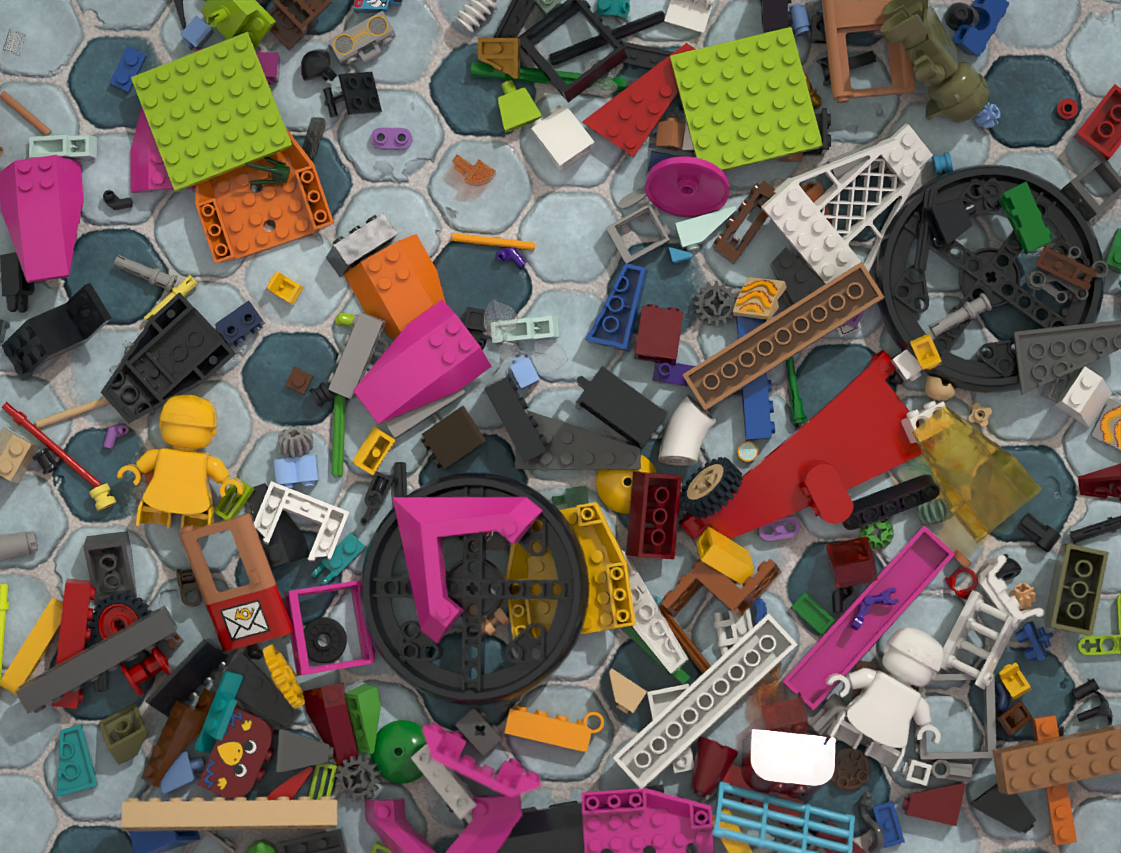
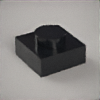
(474, 319)

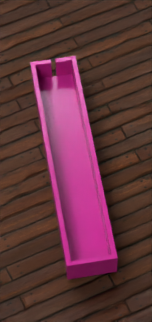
(843, 646)

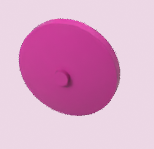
(687, 187)

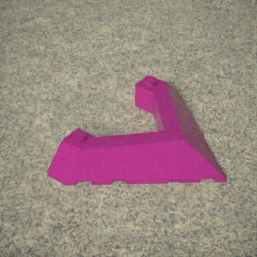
(423, 525)
(486, 833)

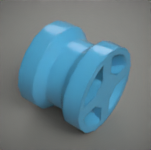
(942, 163)

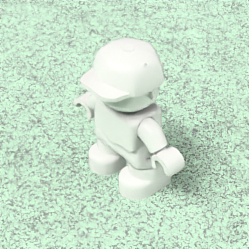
(887, 700)

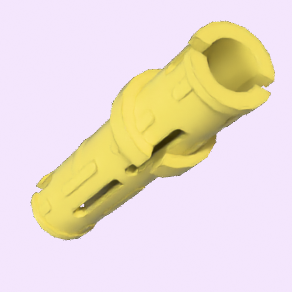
(184, 288)

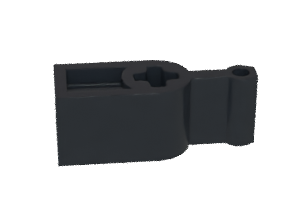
(373, 490)

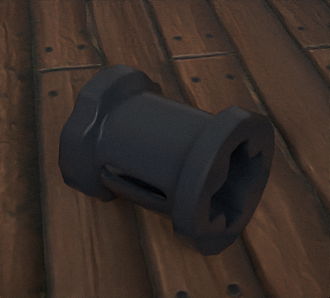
(45, 461)

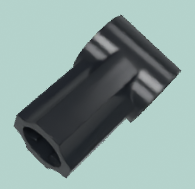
(1043, 535)

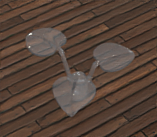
(502, 319)

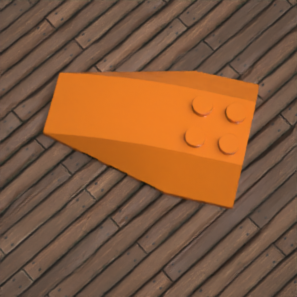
(397, 284)

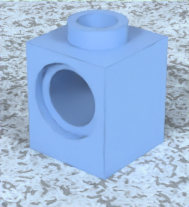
(524, 372)

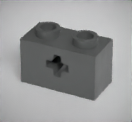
(480, 742)

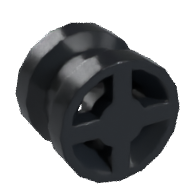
(321, 394)

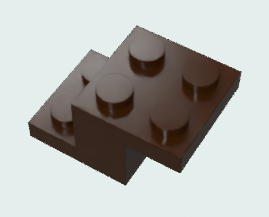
(295, 19)

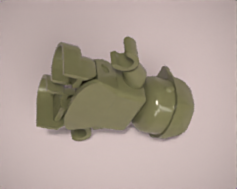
(954, 86)

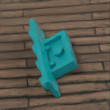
(220, 712)

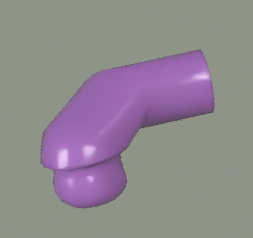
(115, 432)

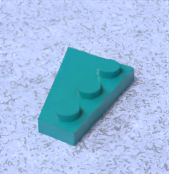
(75, 762)

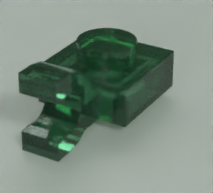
(573, 497)

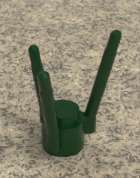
(279, 172)

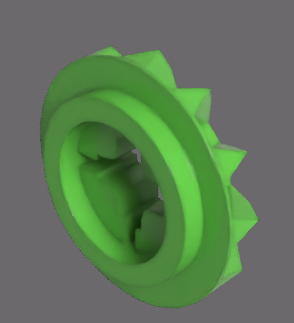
(886, 536)

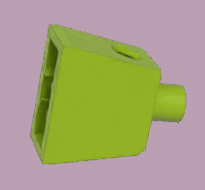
(516, 107)

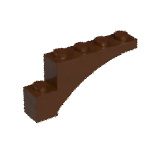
(180, 729)

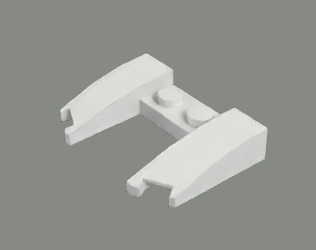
(328, 516)

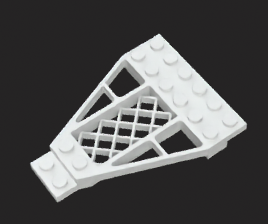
(807, 225)

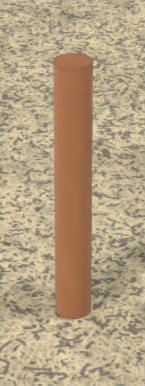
(25, 113)

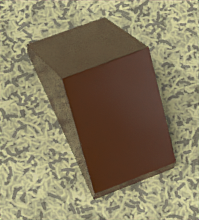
(1013, 718)

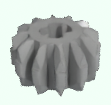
(295, 441)

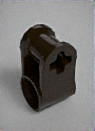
(188, 585)

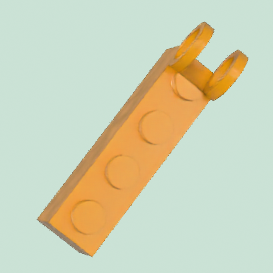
(551, 730)

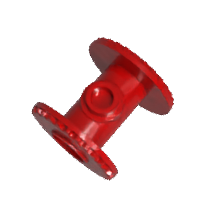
(145, 669)

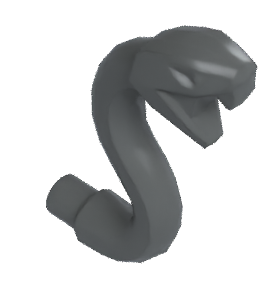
(864, 803)

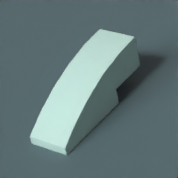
(63, 145)
(532, 329)

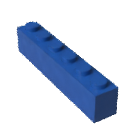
(755, 395)

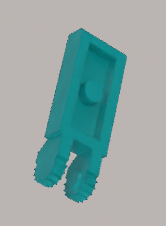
(342, 556)

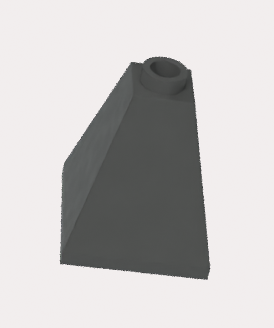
(300, 751)

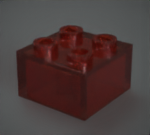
(851, 562)
(785, 716)

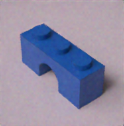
(974, 39)

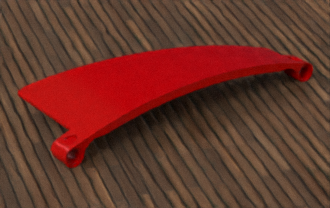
(853, 432)

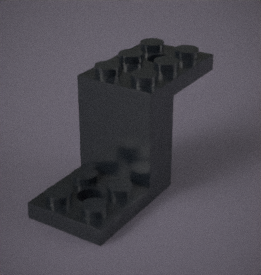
(56, 331)

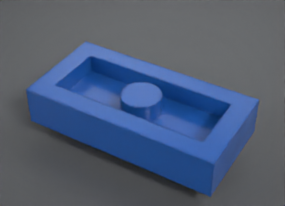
(128, 67)
(887, 819)

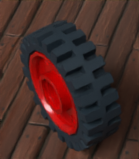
(112, 610)

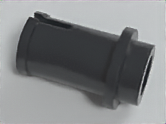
(1085, 689)

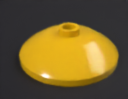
(614, 491)

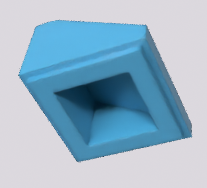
(678, 256)

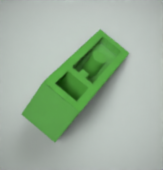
(364, 715)

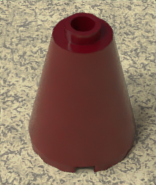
(710, 765)

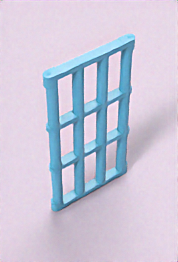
(764, 828)

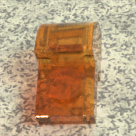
(477, 175)

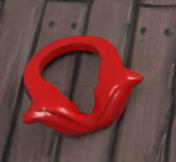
(965, 592)

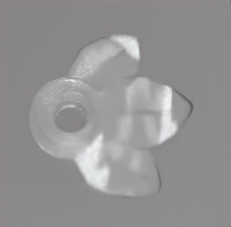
(604, 85)

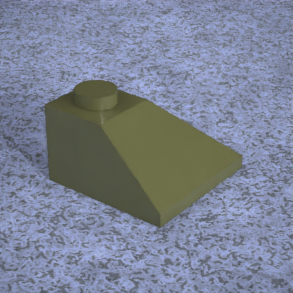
(124, 733)

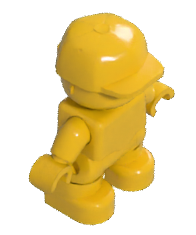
(182, 471)

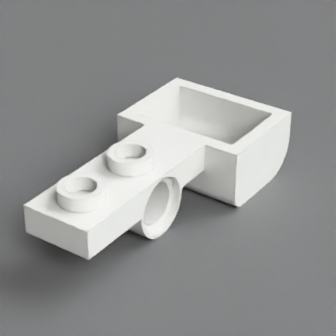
(658, 702)

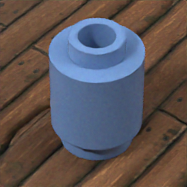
(800, 20)

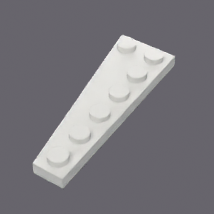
(652, 624)

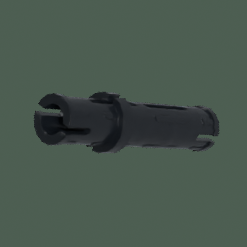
(1078, 535)

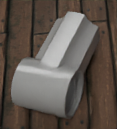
(827, 714)
(952, 770)

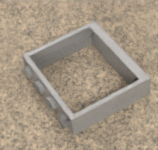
(989, 724)

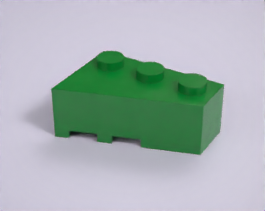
(1025, 218)

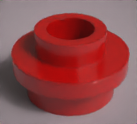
(1067, 115)

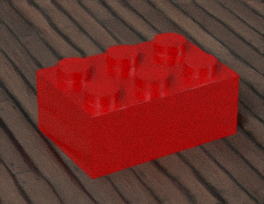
(1103, 127)

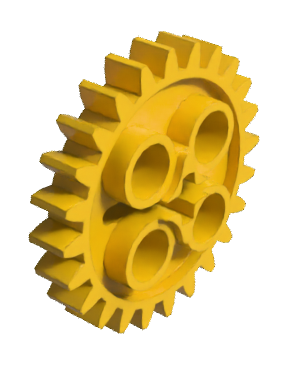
(283, 676)

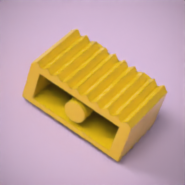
(373, 450)

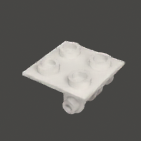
(689, 14)

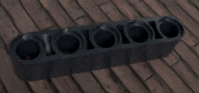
(898, 500)

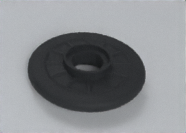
(337, 637)

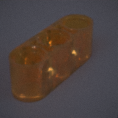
(769, 689)

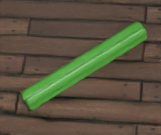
(338, 435)

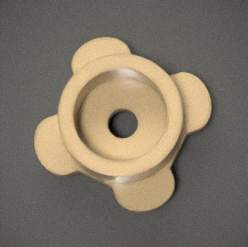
(983, 420)

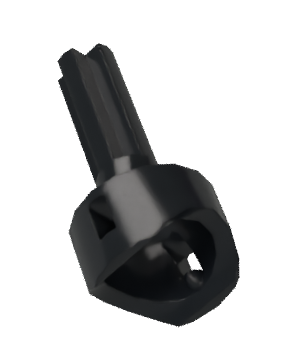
(854, 62)

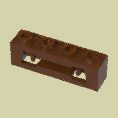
(727, 249)

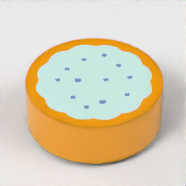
(747, 451)

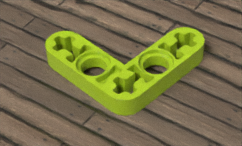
(1115, 638)

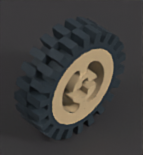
(711, 488)

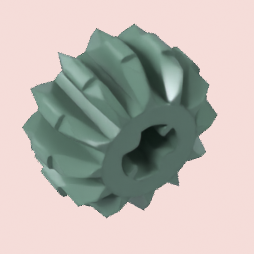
(934, 512)

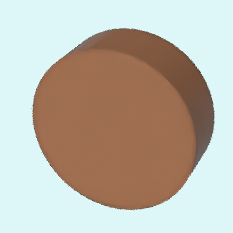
(962, 559)

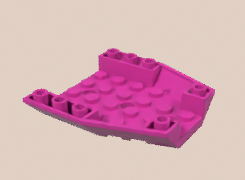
(447, 748)
(642, 818)

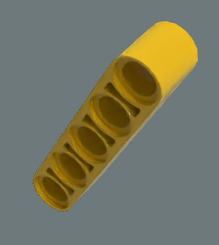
(34, 647)

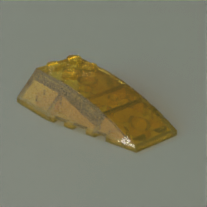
(973, 473)

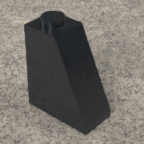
(1005, 809)

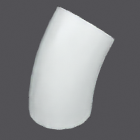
(685, 433)

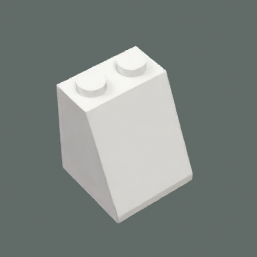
(562, 137)
(1084, 396)

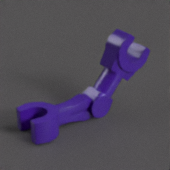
(871, 600)

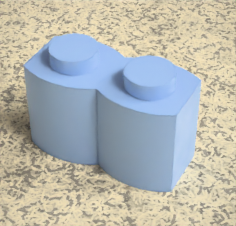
(296, 470)

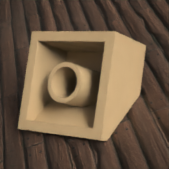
(625, 692)

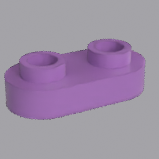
(391, 138)
(779, 529)

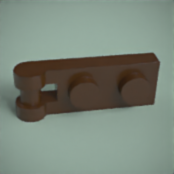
(1065, 267)

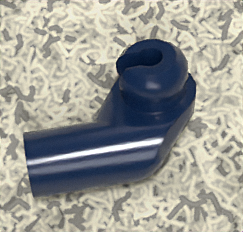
(1003, 698)

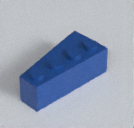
(619, 314)

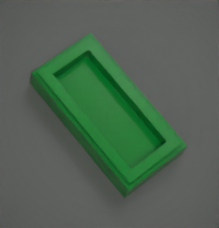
(812, 613)

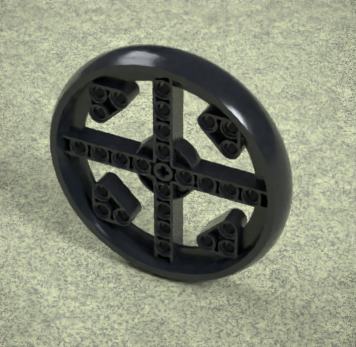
(894, 249)
(527, 672)

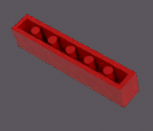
(74, 631)

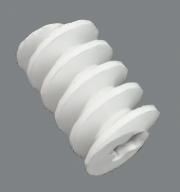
(474, 13)

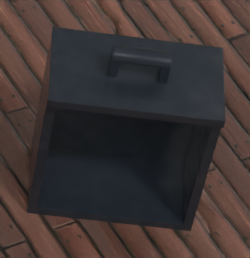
(620, 407)

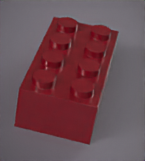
(653, 515)

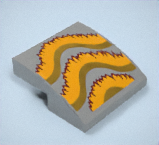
(1109, 425)

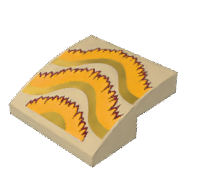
(759, 298)

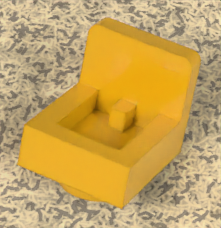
(284, 287)
(926, 352)
(1014, 680)

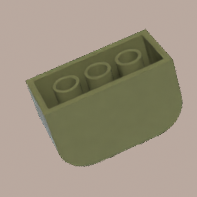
(1076, 589)

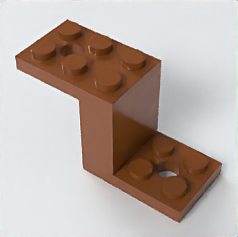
(721, 587)

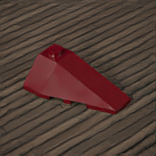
(1102, 483)
(331, 719)

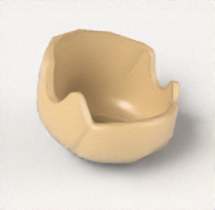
(937, 390)

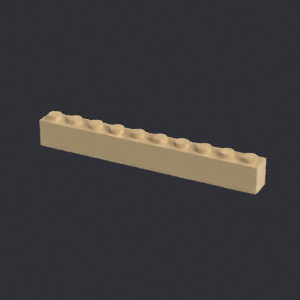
(229, 815)

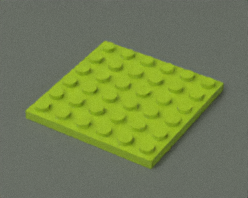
(746, 100)
(211, 112)

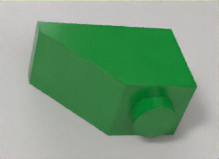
(1113, 256)

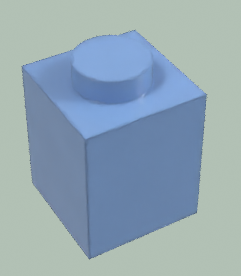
(196, 33)

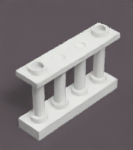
(966, 623)
(446, 783)

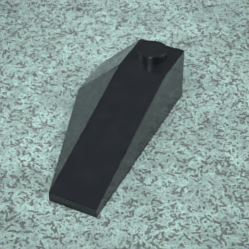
(287, 540)

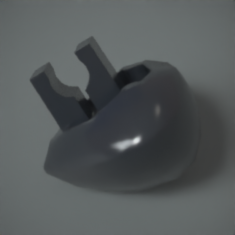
(316, 65)

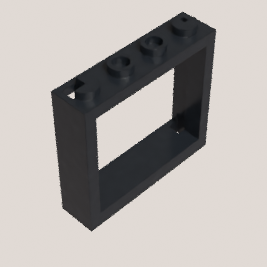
(553, 21)

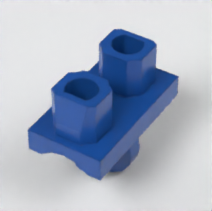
(1030, 633)

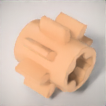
(1024, 595)

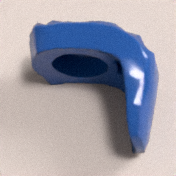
(761, 610)

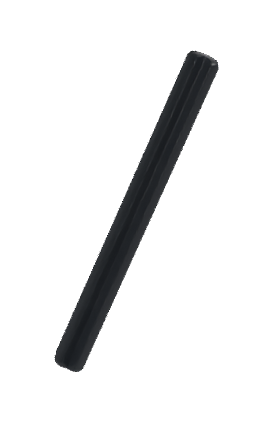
(597, 41)

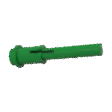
(795, 401)

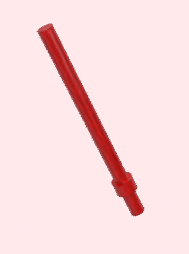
(21, 419)

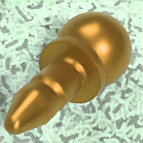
(815, 98)

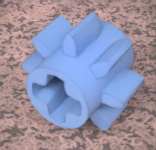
(988, 116)

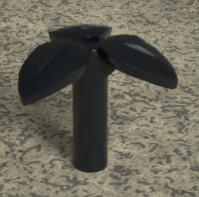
(1103, 710)

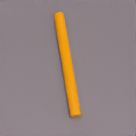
(493, 241)

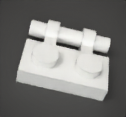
(739, 628)

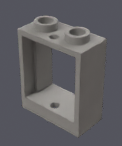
(618, 242)

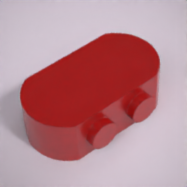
(826, 492)

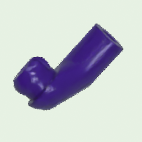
(511, 254)

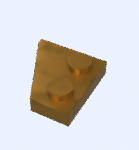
(501, 54)

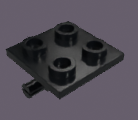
(358, 93)

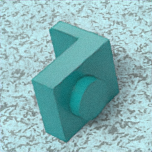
(613, 8)

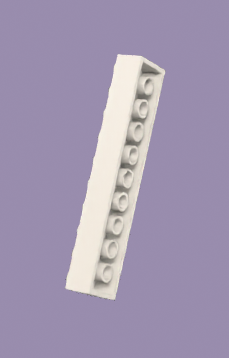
(705, 701)

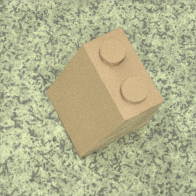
(15, 455)

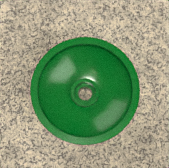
(396, 735)

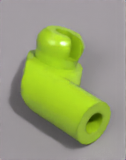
(344, 319)

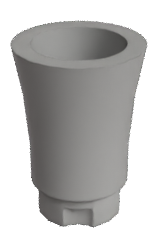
(17, 544)

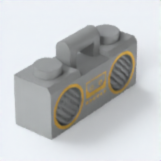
(362, 36)

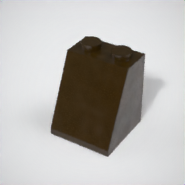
(453, 438)

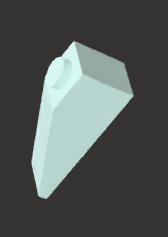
(696, 230)

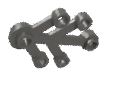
(1045, 278)

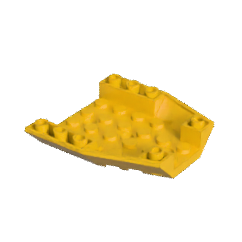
(609, 581)

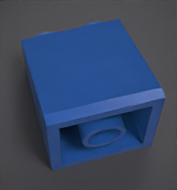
(161, 840)

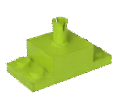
(238, 17)

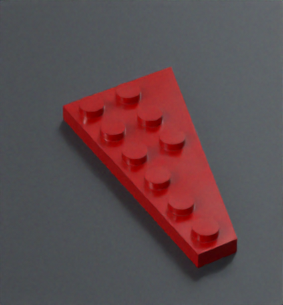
(637, 109)

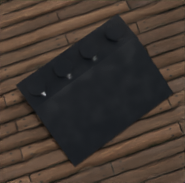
(188, 676)

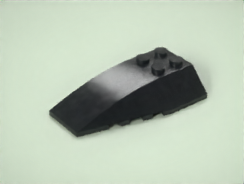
(166, 360)

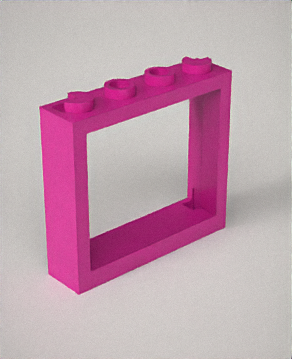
(298, 638)

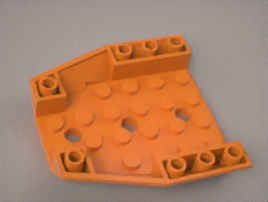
(236, 216)

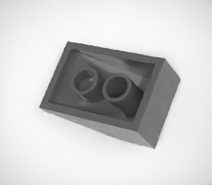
(110, 564)

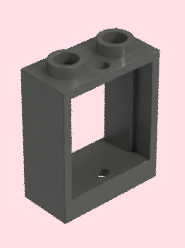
(1076, 191)

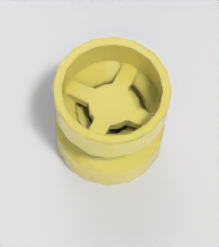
(102, 497)

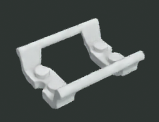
(995, 590)

